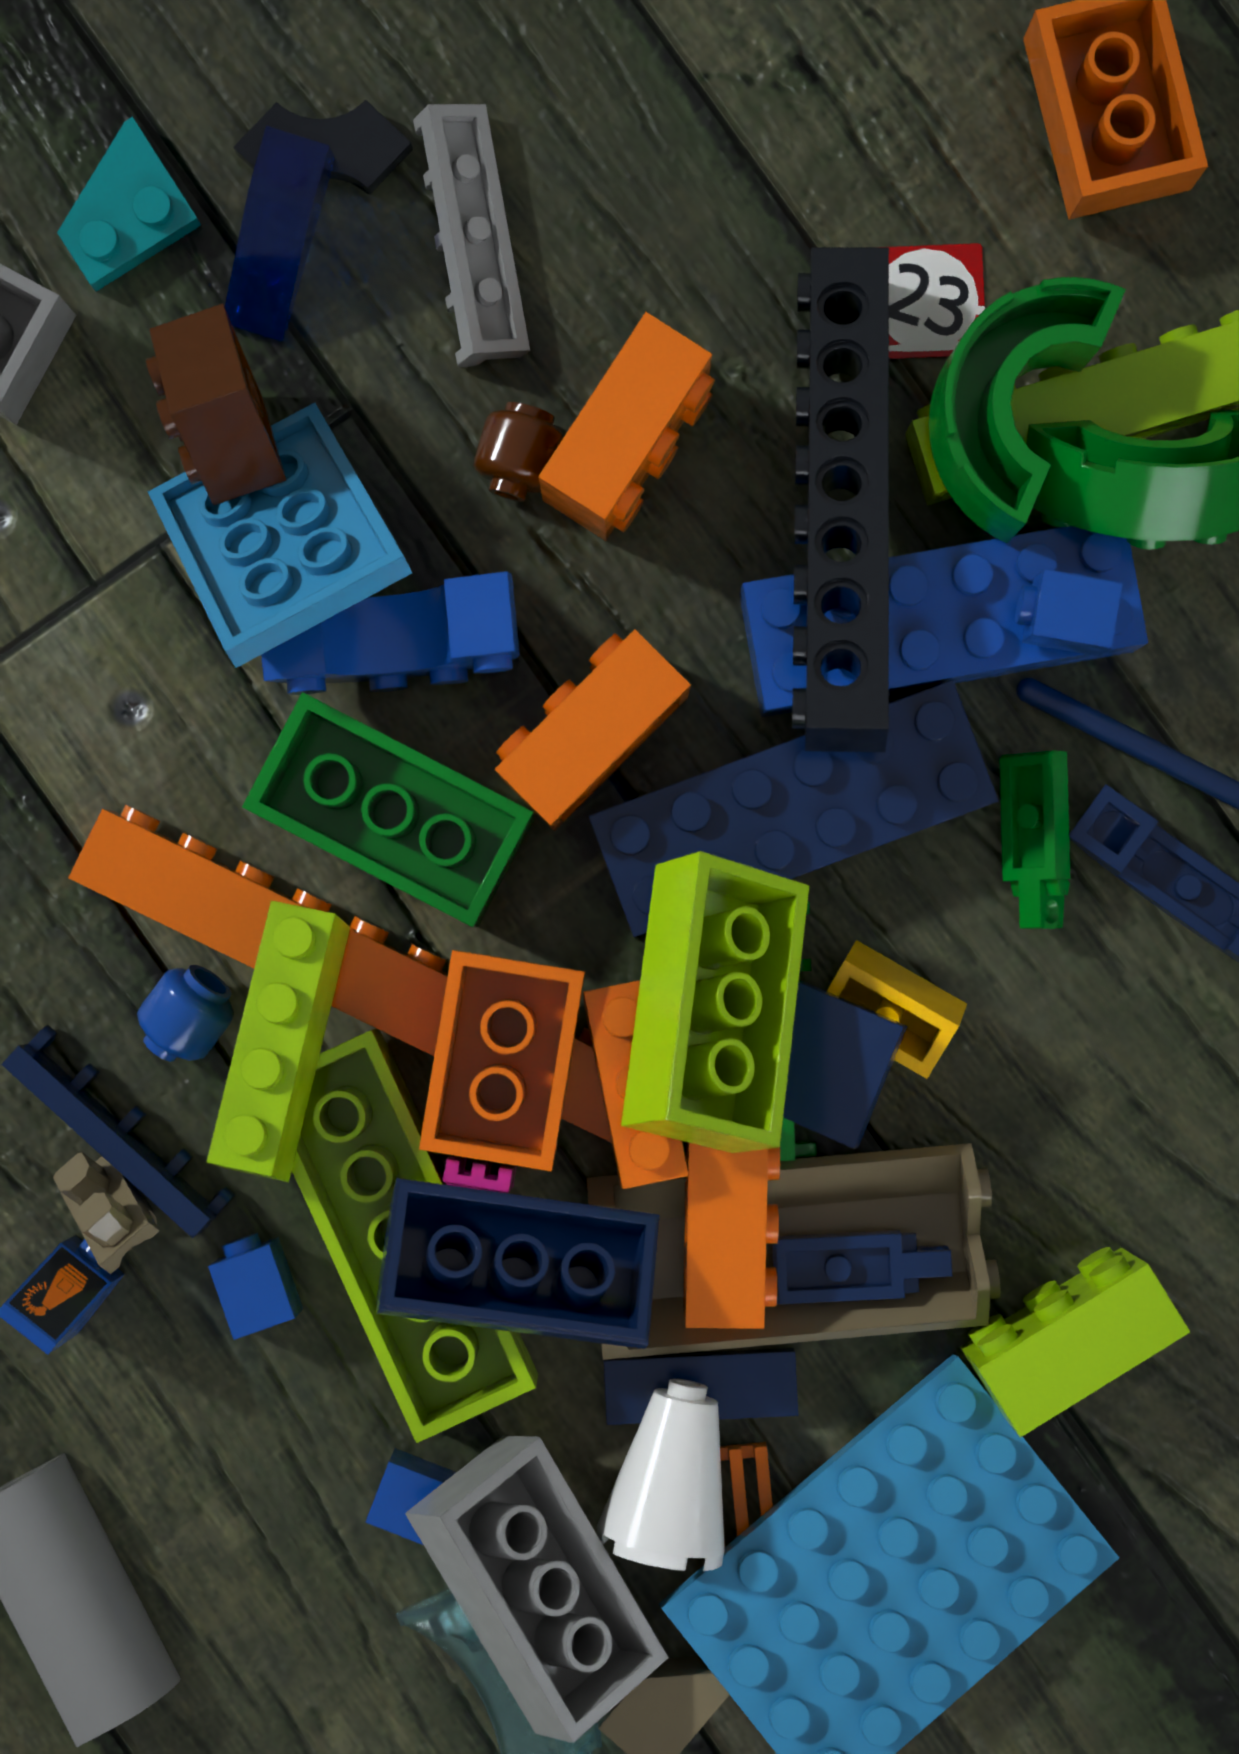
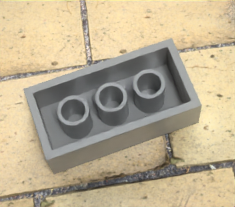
(537, 1586)

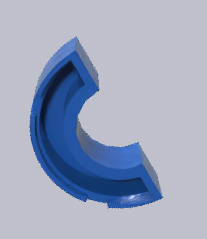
(405, 636)

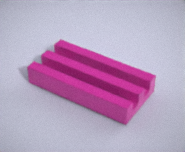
(480, 1175)

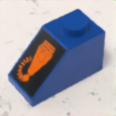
(59, 1295)

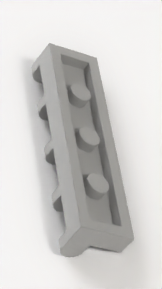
(473, 232)

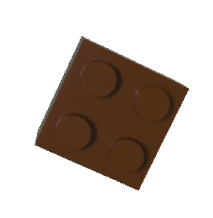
(213, 405)

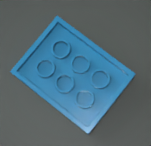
(284, 551)

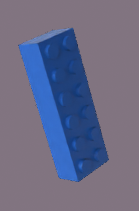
(947, 613)

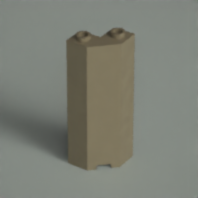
(906, 1190)

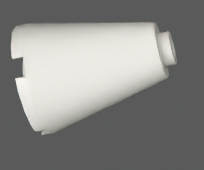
(670, 1484)

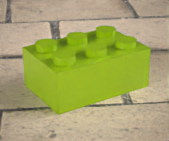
(1073, 1338)

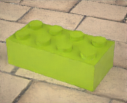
(716, 1004)

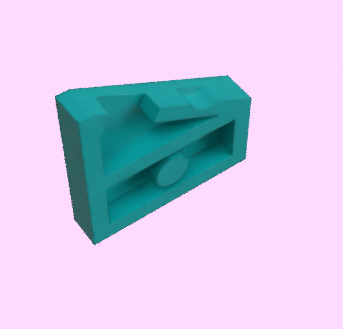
(125, 210)

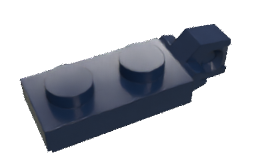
(854, 1266)

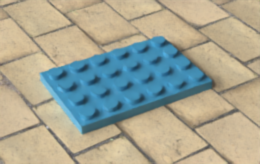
(891, 1576)

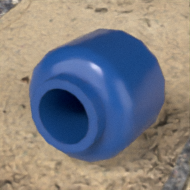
(185, 1013)

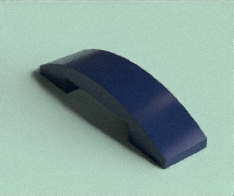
(1161, 869)

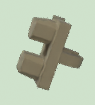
(105, 1208)

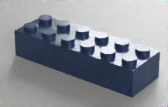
(802, 807)

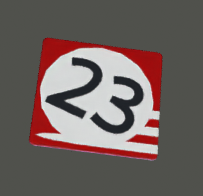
(933, 297)

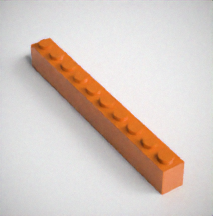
(229, 911)

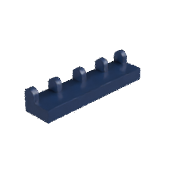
(114, 1138)

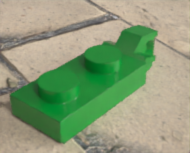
(1036, 835)

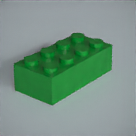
(389, 810)

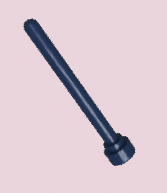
(1129, 740)

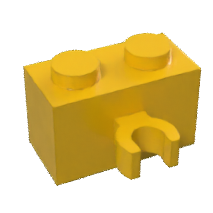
(905, 997)

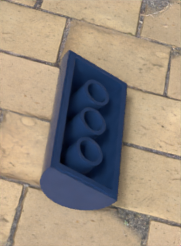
(518, 1264)

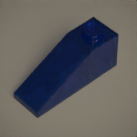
(277, 231)

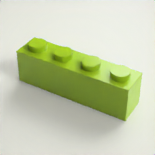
(279, 1041)

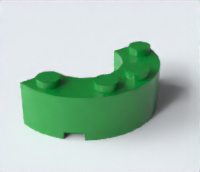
(971, 412)
(1141, 485)

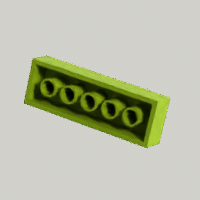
(350, 1151)

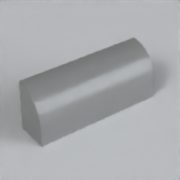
(76, 1605)

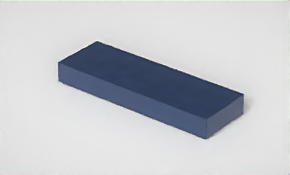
(741, 1381)

